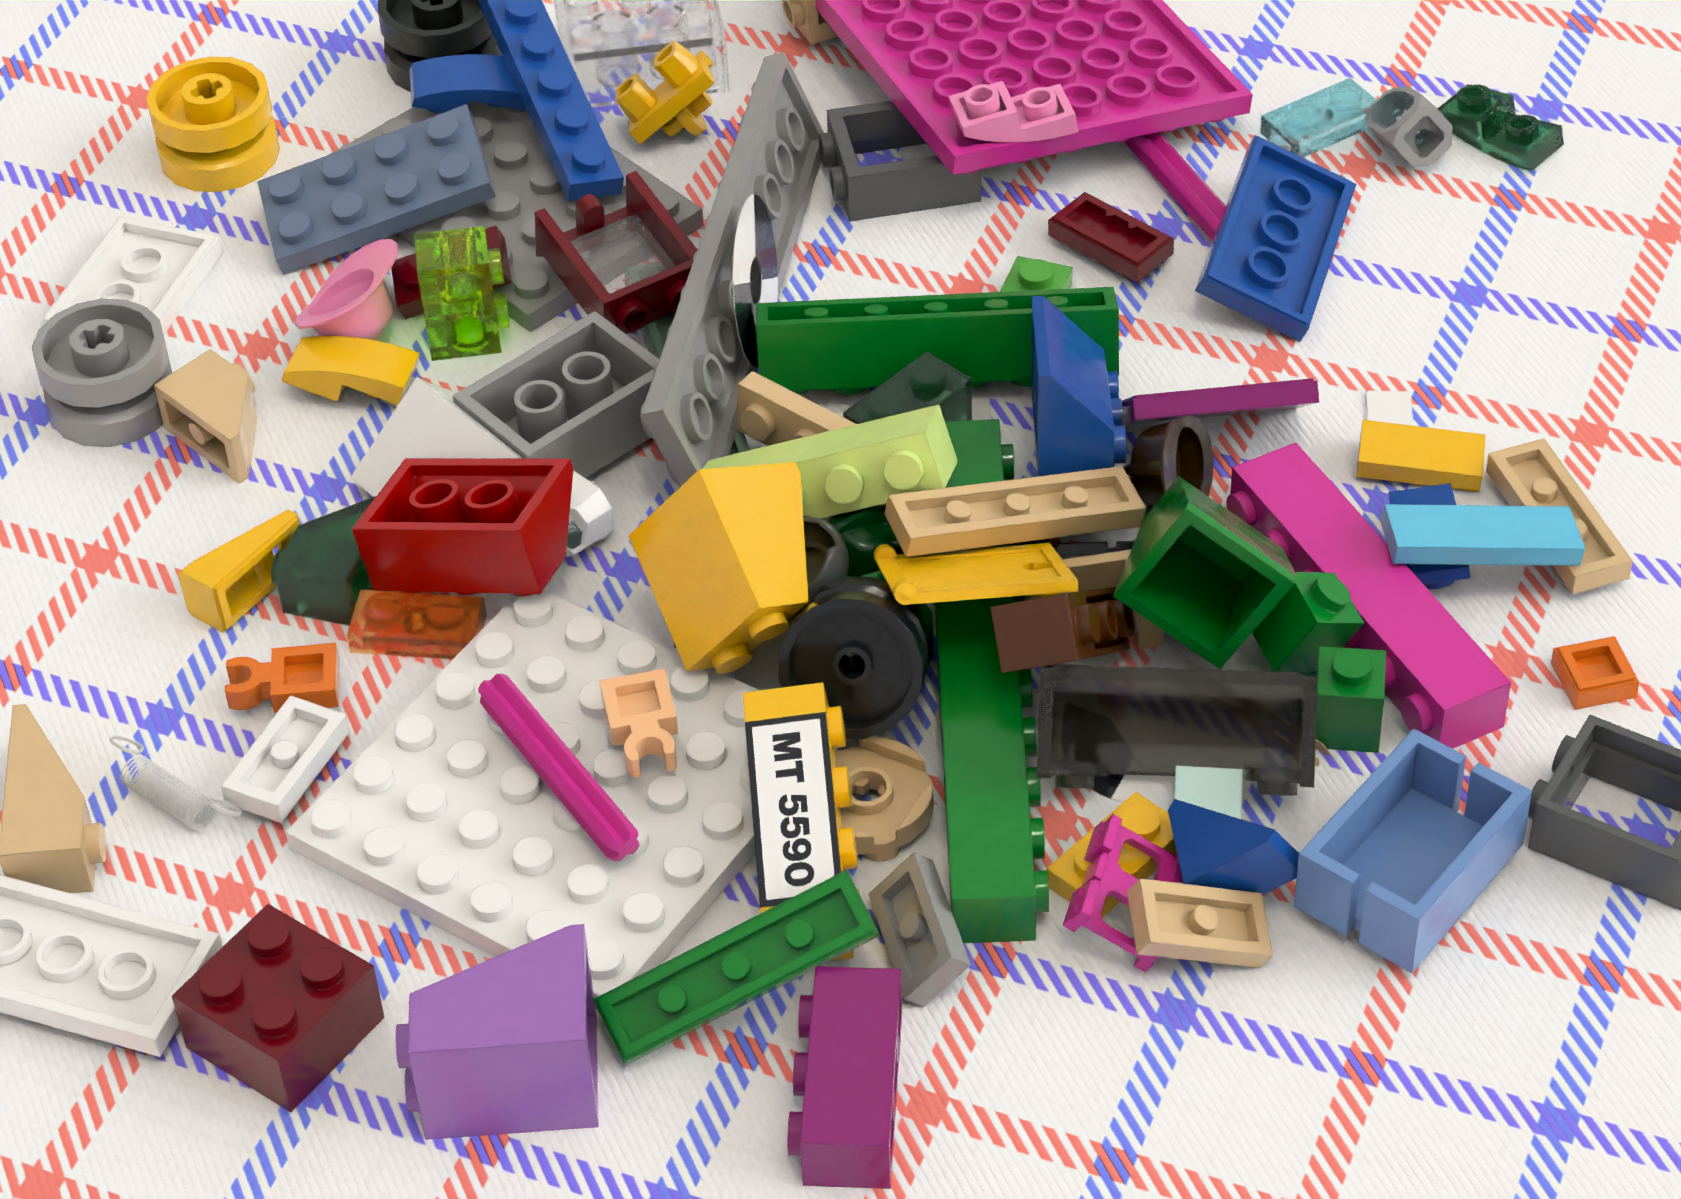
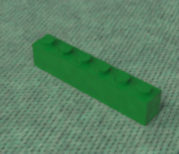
(869, 340)

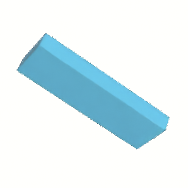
(1482, 535)

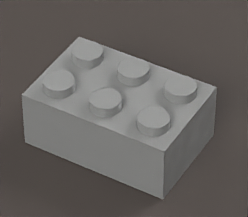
(568, 396)

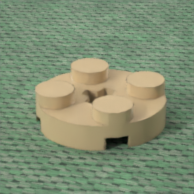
(902, 801)

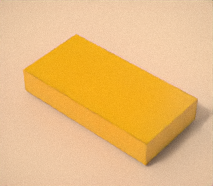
(1421, 455)

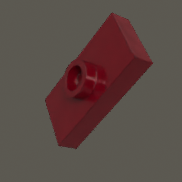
(1111, 237)

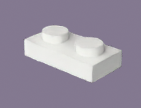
(285, 759)

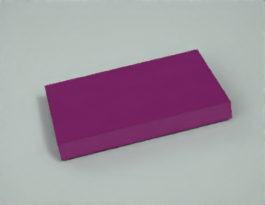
(1220, 401)

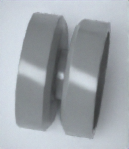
(102, 371)

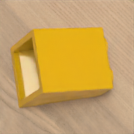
(727, 561)

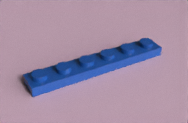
(554, 98)

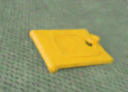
(975, 573)

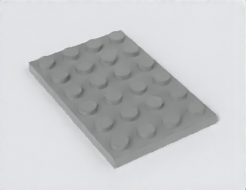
(522, 186)

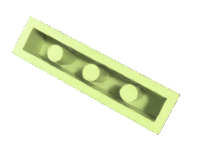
(863, 461)

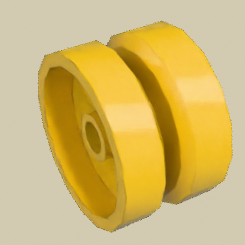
(213, 124)

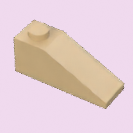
(45, 816)

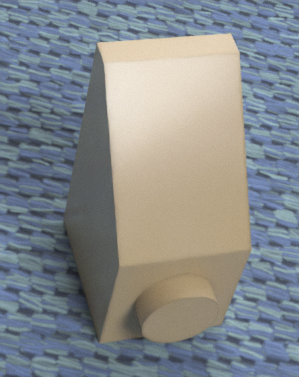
(212, 411)

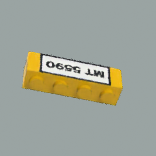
(797, 791)

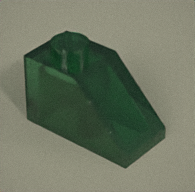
(323, 567)

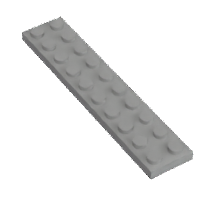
(698, 373)

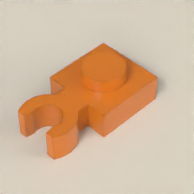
(297, 671)

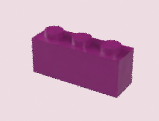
(847, 1078)

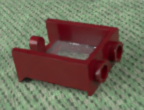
(620, 262)

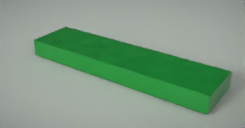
(736, 967)

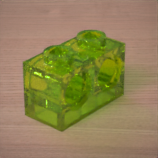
(458, 292)

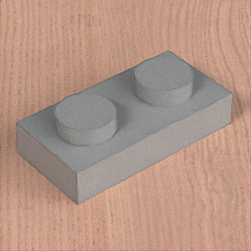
(919, 929)

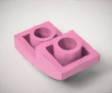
(994, 116)

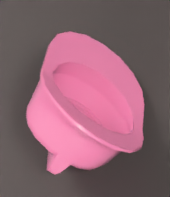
(354, 295)

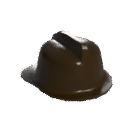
(1168, 452)

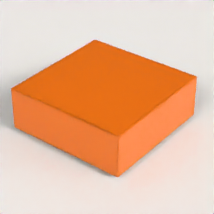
(1594, 672)

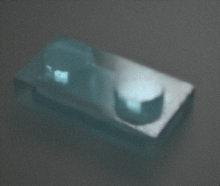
(1319, 118)

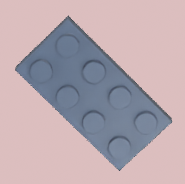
(375, 189)

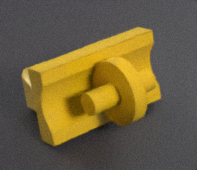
(674, 102)

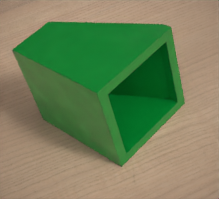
(1203, 573)

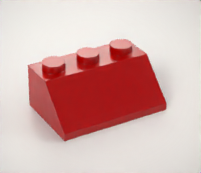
(468, 525)

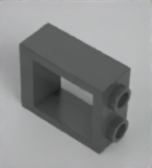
(890, 186)
(1597, 847)

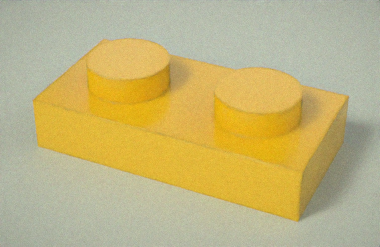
(1137, 815)

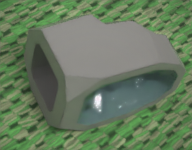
(1410, 126)

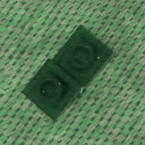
(1491, 125)

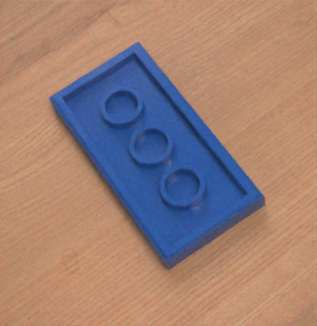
(1276, 238)

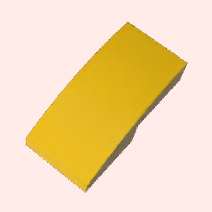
(331, 362)

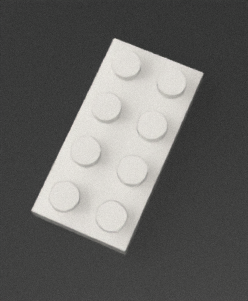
(95, 965)

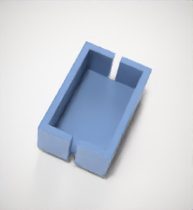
(1403, 856)

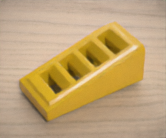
(226, 582)

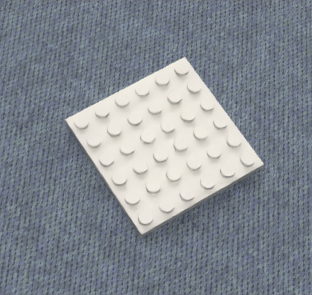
(481, 846)

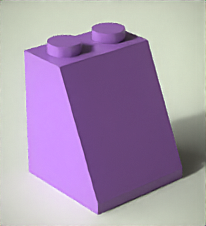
(506, 1043)

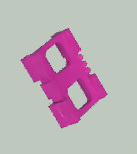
(1107, 879)

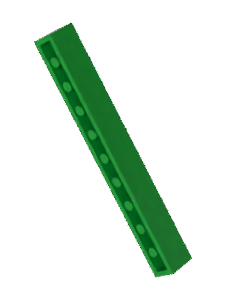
(987, 743)

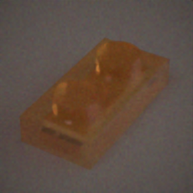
(414, 624)

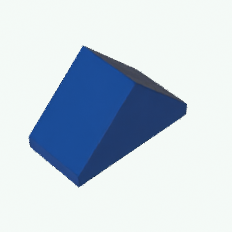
(1229, 851)

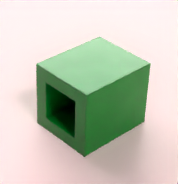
(1308, 616)
(1350, 698)

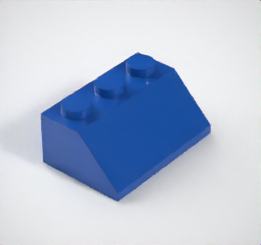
(1072, 397)

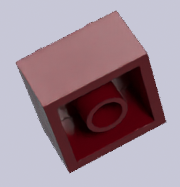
(279, 1007)

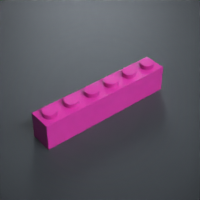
(1432, 664)

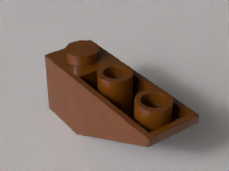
(1061, 628)

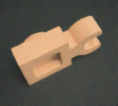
(641, 717)

